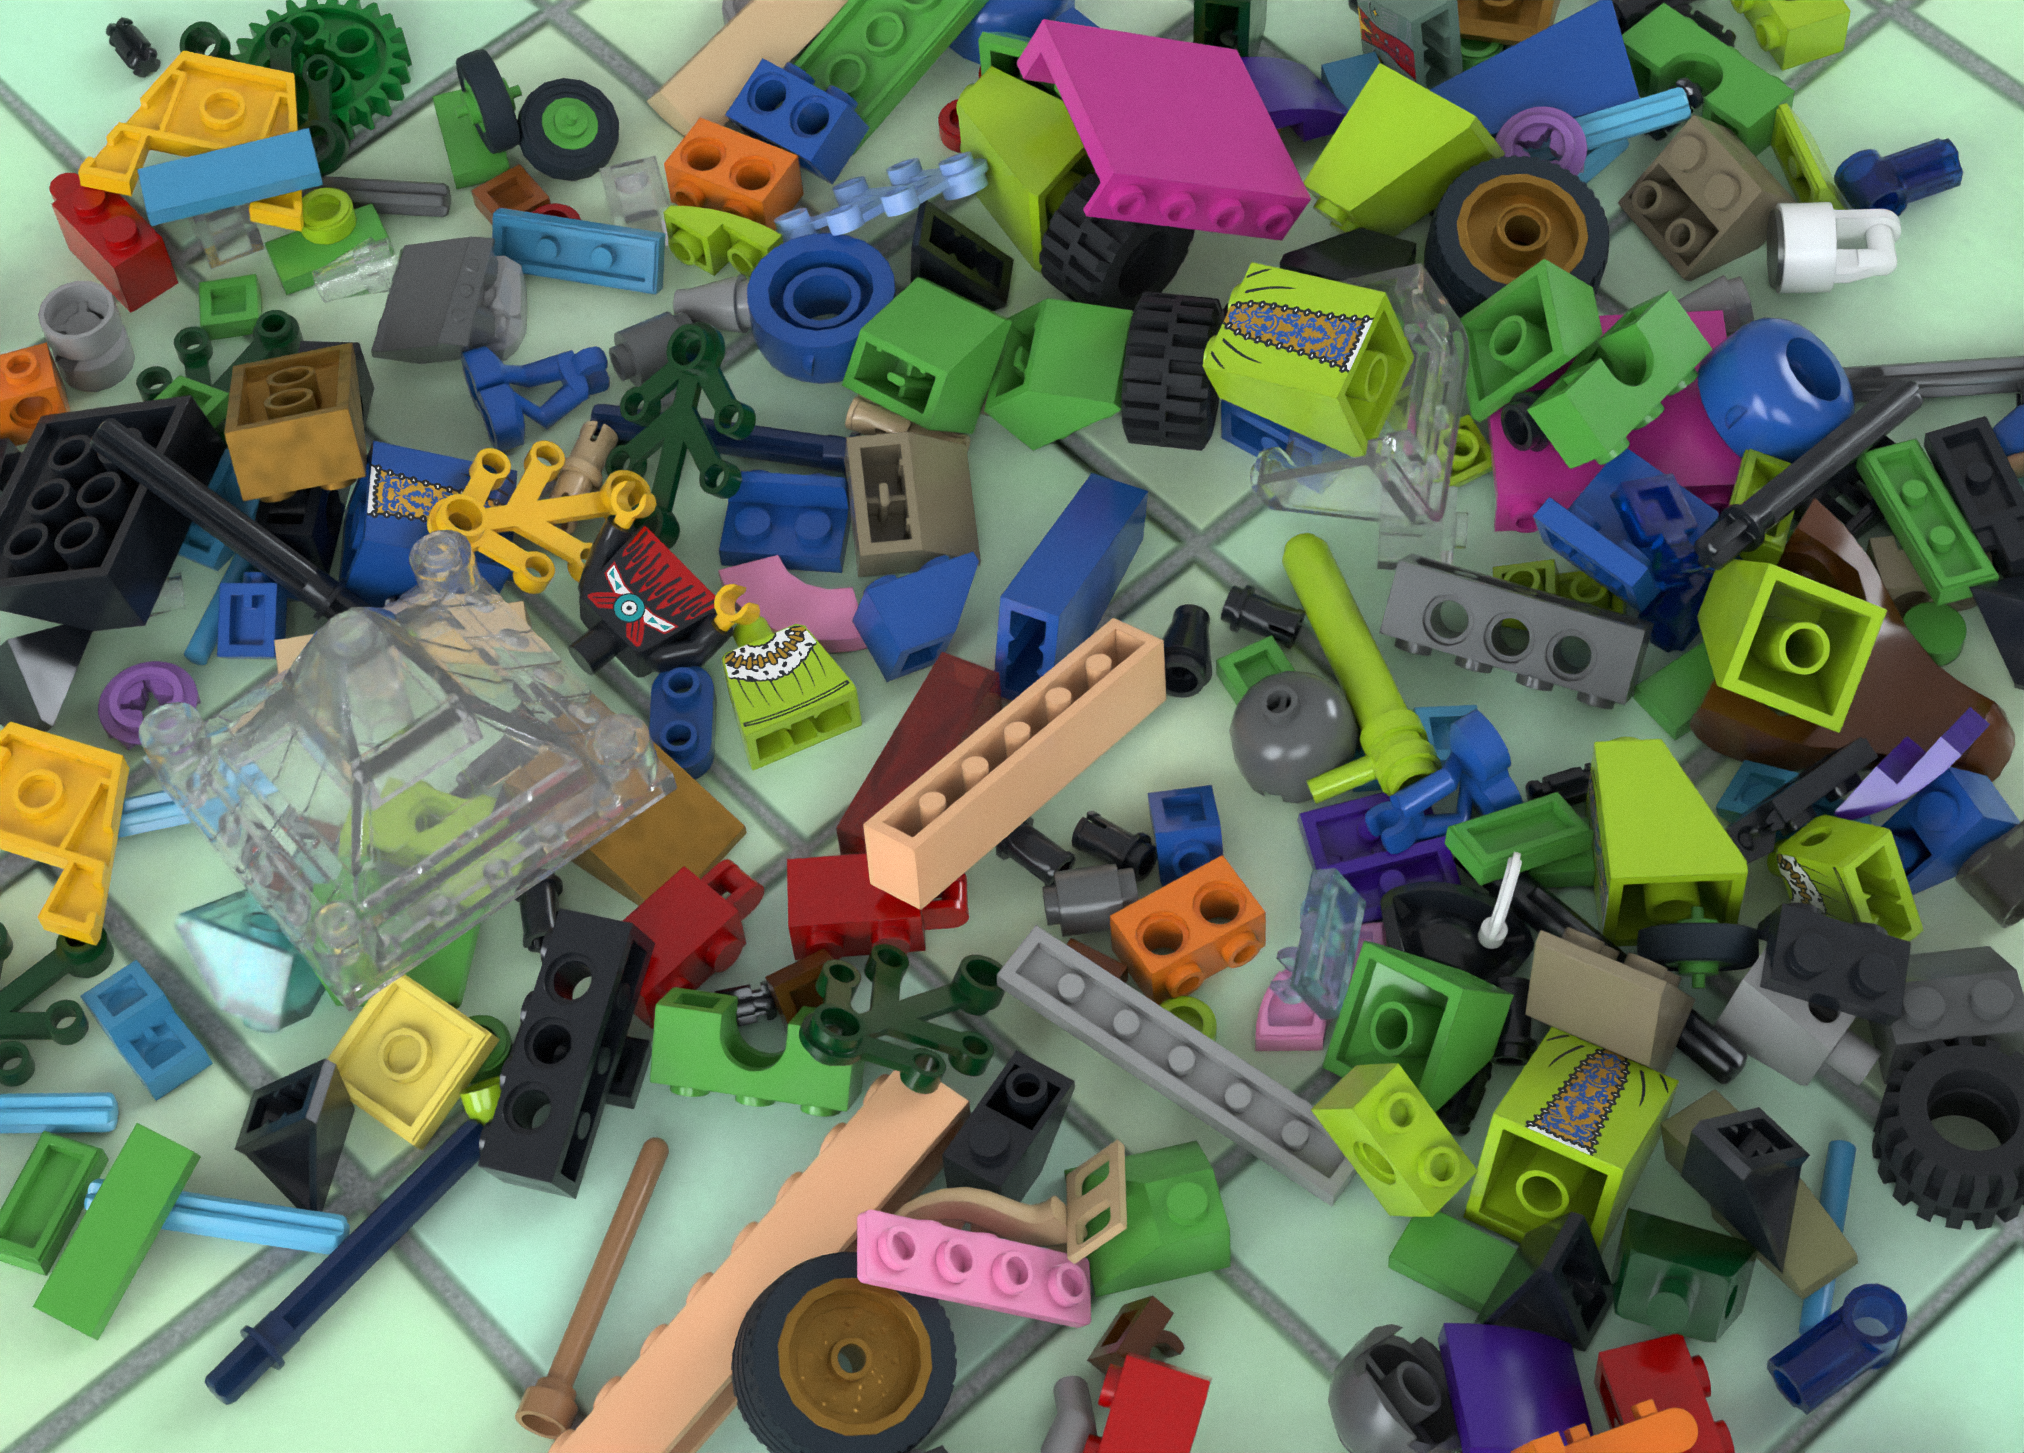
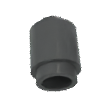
(643, 347)
(1087, 897)

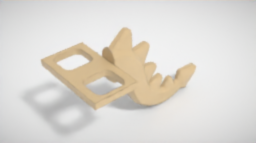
(1041, 1224)

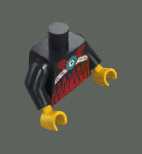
(647, 602)

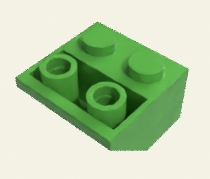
(929, 357)
(1059, 370)

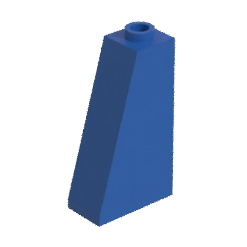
(1568, 67)
(1068, 581)

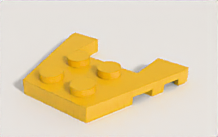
(198, 109)
(64, 810)

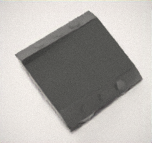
(438, 301)

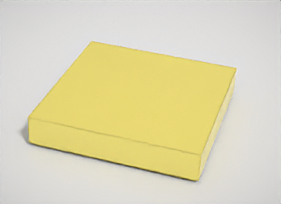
(410, 1058)

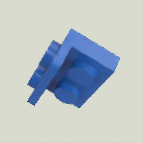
(790, 517)

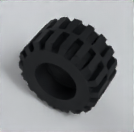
(1108, 258)
(1164, 384)
(1927, 1167)

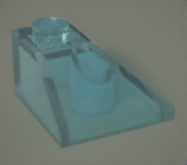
(249, 963)

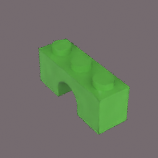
(1734, 88)
(1652, 357)
(703, 1052)

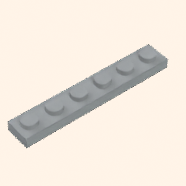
(1177, 1062)

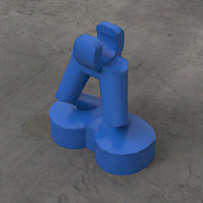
(504, 409)
(1476, 761)

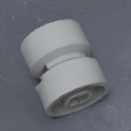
(86, 336)

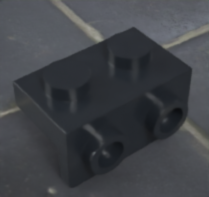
(1834, 962)

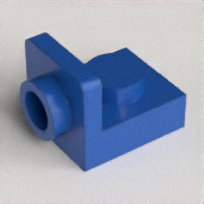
(251, 617)
(1184, 830)

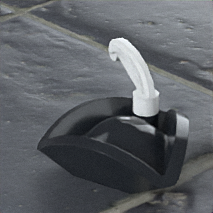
(1459, 925)

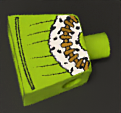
(786, 692)
(1848, 873)

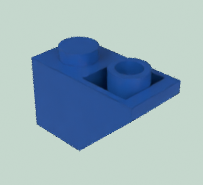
(914, 616)
(1947, 826)

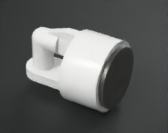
(1820, 246)

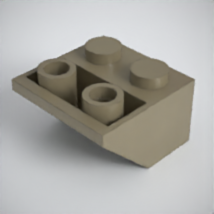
(1704, 199)
(908, 501)
(1611, 1004)

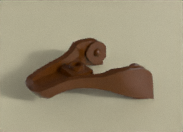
(1896, 696)

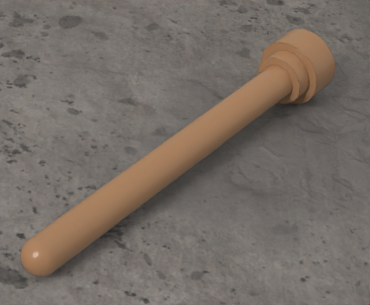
(550, 1405)

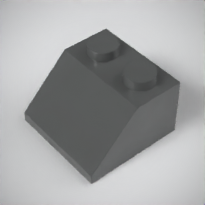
(1954, 996)

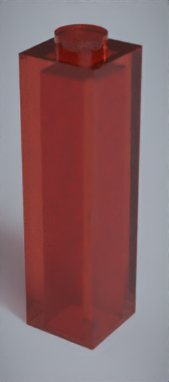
(943, 714)

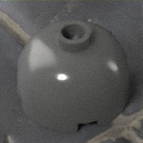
(1291, 732)
(1392, 1397)

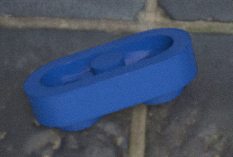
(685, 717)

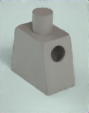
(1793, 1033)

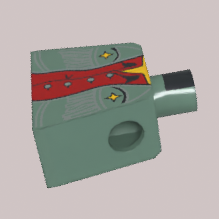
(1413, 37)

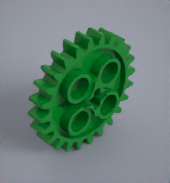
(358, 40)

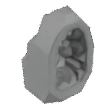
(509, 306)

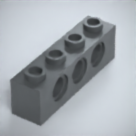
(1615, 639)

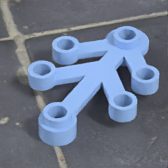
(911, 186)

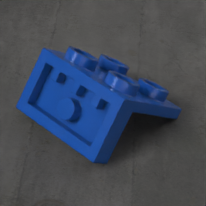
(1596, 540)

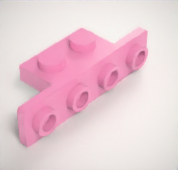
(972, 1269)

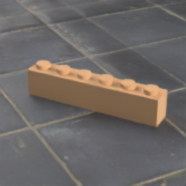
(1014, 763)

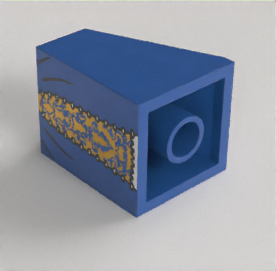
(391, 515)

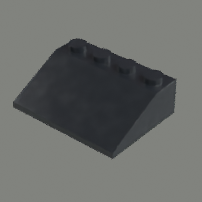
(85, 536)

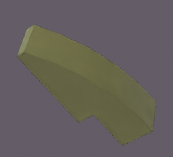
(1815, 1246)

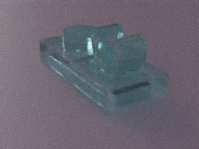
(1327, 945)

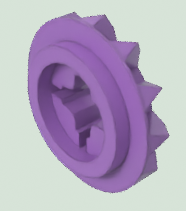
(1535, 126)
(129, 690)

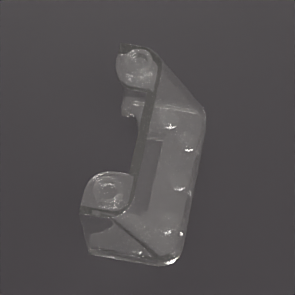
(1411, 462)

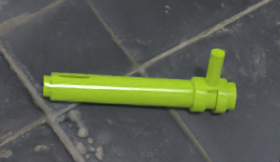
(1390, 733)

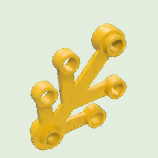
(527, 515)

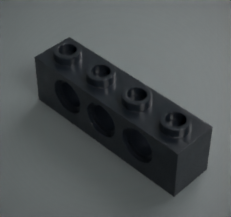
(314, 516)
(578, 1086)

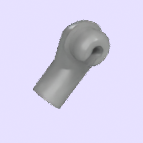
(1073, 1417)

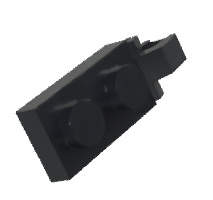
(1982, 488)
(1792, 803)

